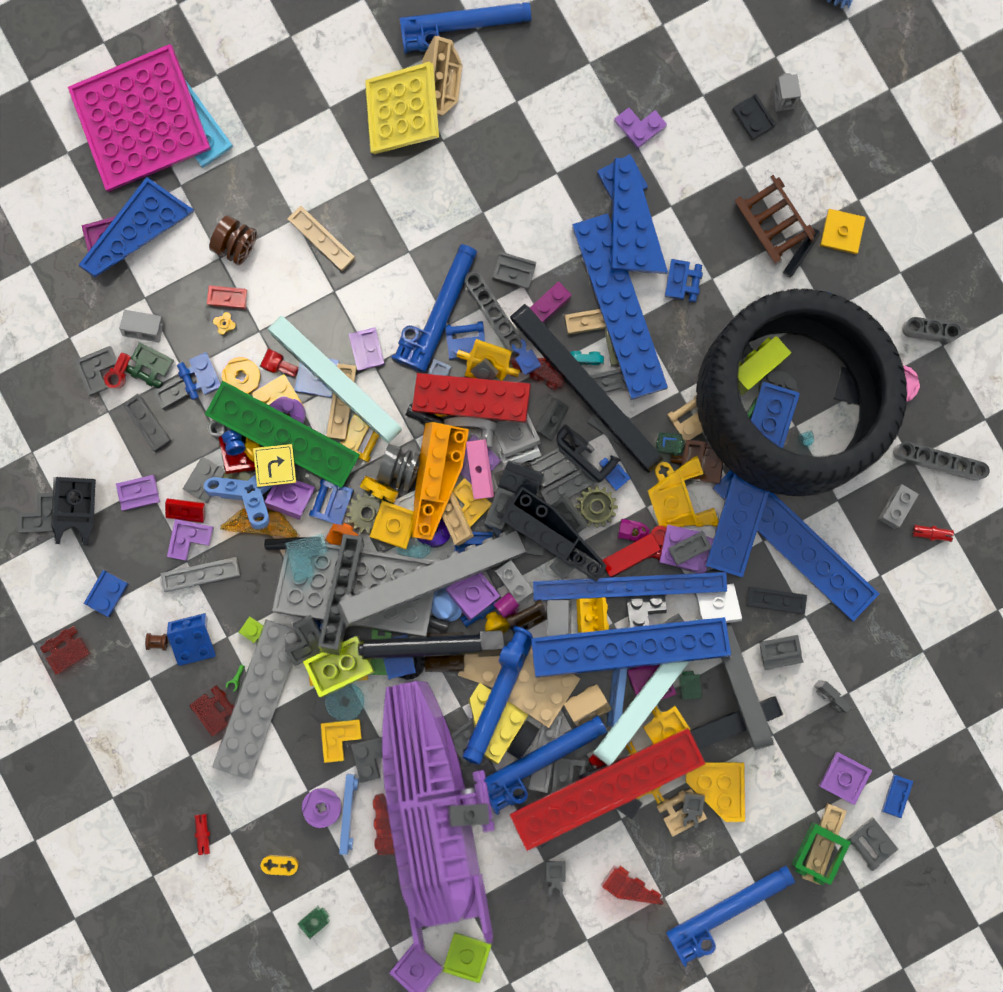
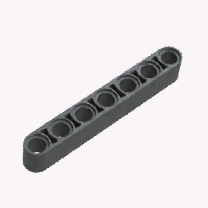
(746, 695)

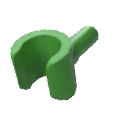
(235, 680)

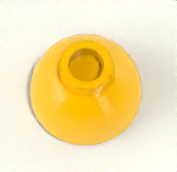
(496, 623)

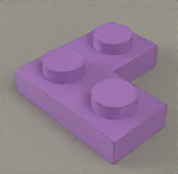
(640, 131)
(185, 533)

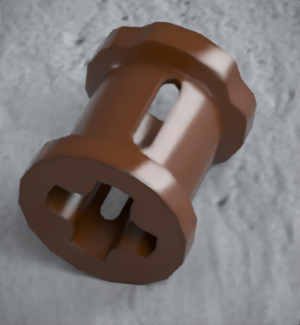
(156, 641)

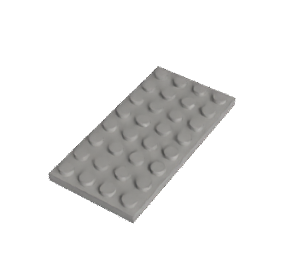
(311, 594)

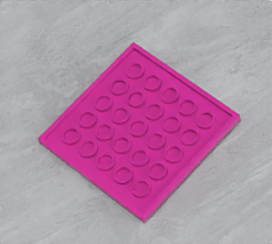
(139, 118)

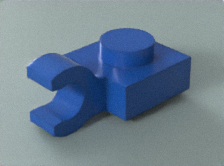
(617, 477)

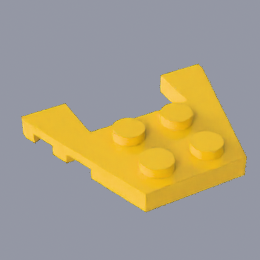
(673, 502)

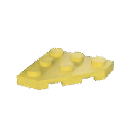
(507, 727)

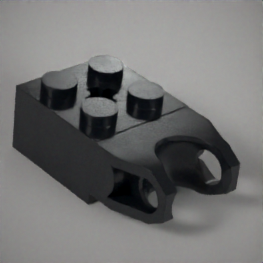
(70, 514)

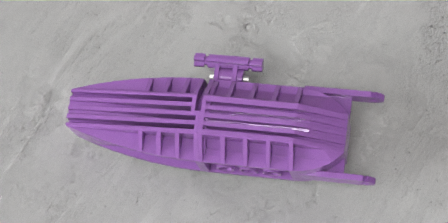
(421, 780)

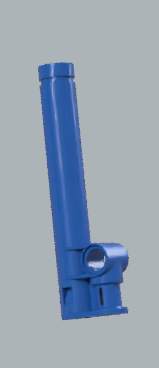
(421, 28)
(421, 348)
(511, 662)
(508, 779)
(690, 934)

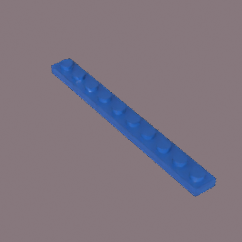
(630, 586)

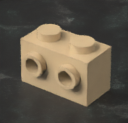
(587, 705)

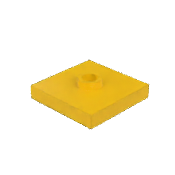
(842, 231)
(393, 525)

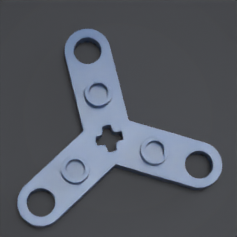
(239, 490)

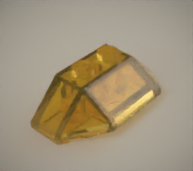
(277, 526)

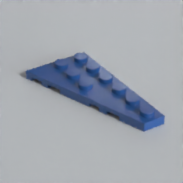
(141, 219)
(633, 232)

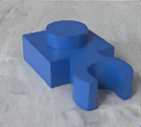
(527, 359)

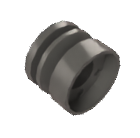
(398, 467)

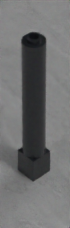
(484, 644)

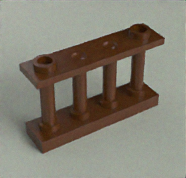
(766, 236)

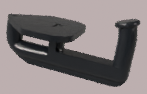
(578, 459)

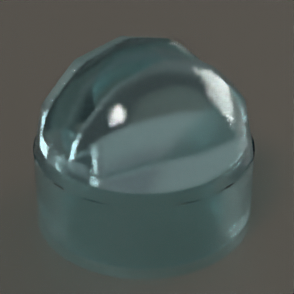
(806, 438)

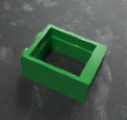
(805, 845)

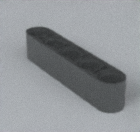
(492, 304)
(950, 461)

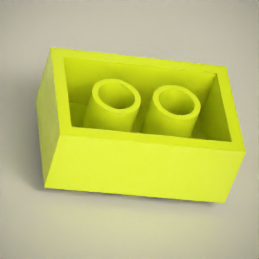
(761, 363)
(335, 672)

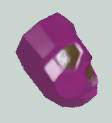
(632, 530)

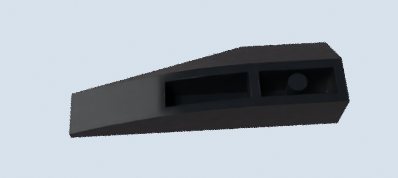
(551, 531)

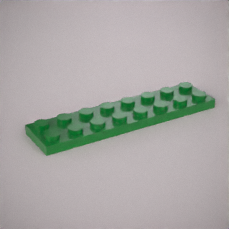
(273, 428)

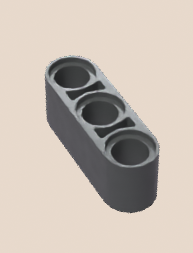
(940, 330)

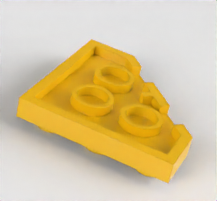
(723, 788)

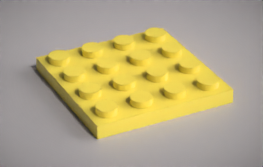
(402, 108)

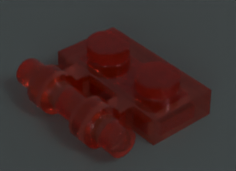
(69, 654)
(209, 714)

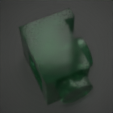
(317, 913)

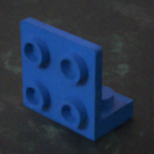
(190, 639)

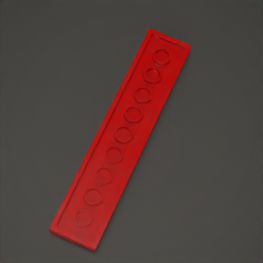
(607, 789)

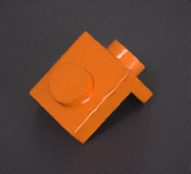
(336, 533)

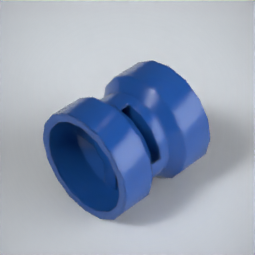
(233, 442)

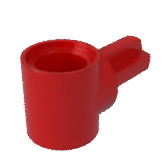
(275, 362)
(119, 370)

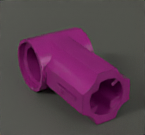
(507, 605)

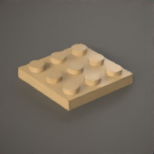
(542, 696)

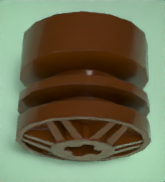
(233, 240)

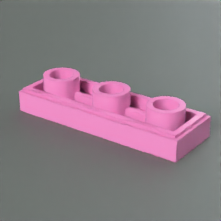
(480, 480)

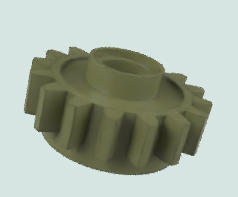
(597, 496)
(357, 509)

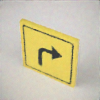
(274, 465)

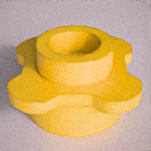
(222, 329)

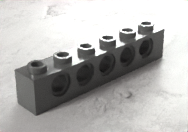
(342, 585)

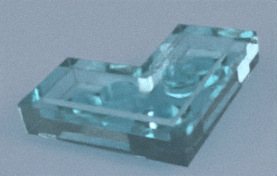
(300, 553)

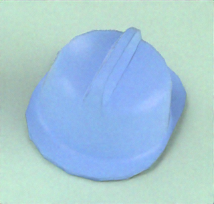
(444, 606)

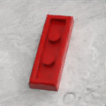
(632, 555)

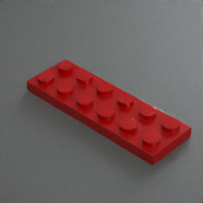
(471, 397)

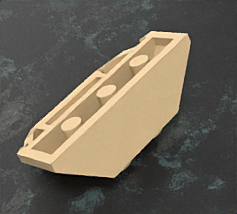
(446, 72)

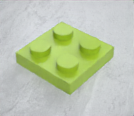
(466, 957)

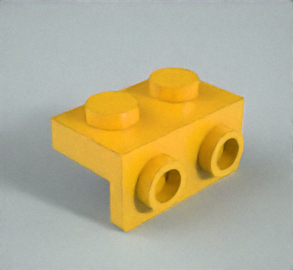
(592, 614)

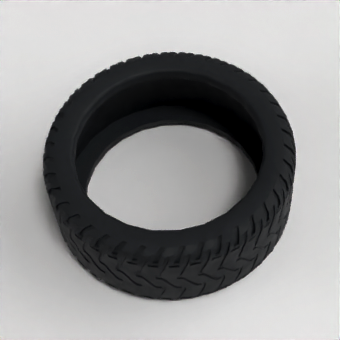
(857, 342)

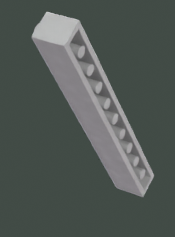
(430, 578)

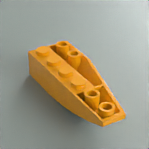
(438, 472)

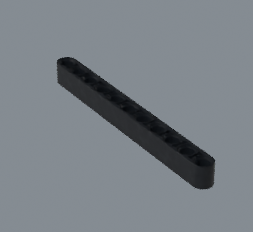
(586, 388)
(721, 728)

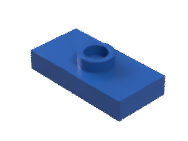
(897, 796)

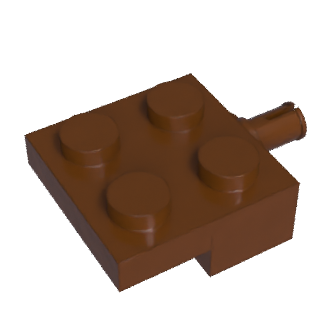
(709, 461)

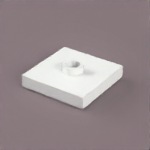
(720, 605)

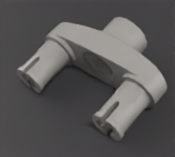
(474, 423)

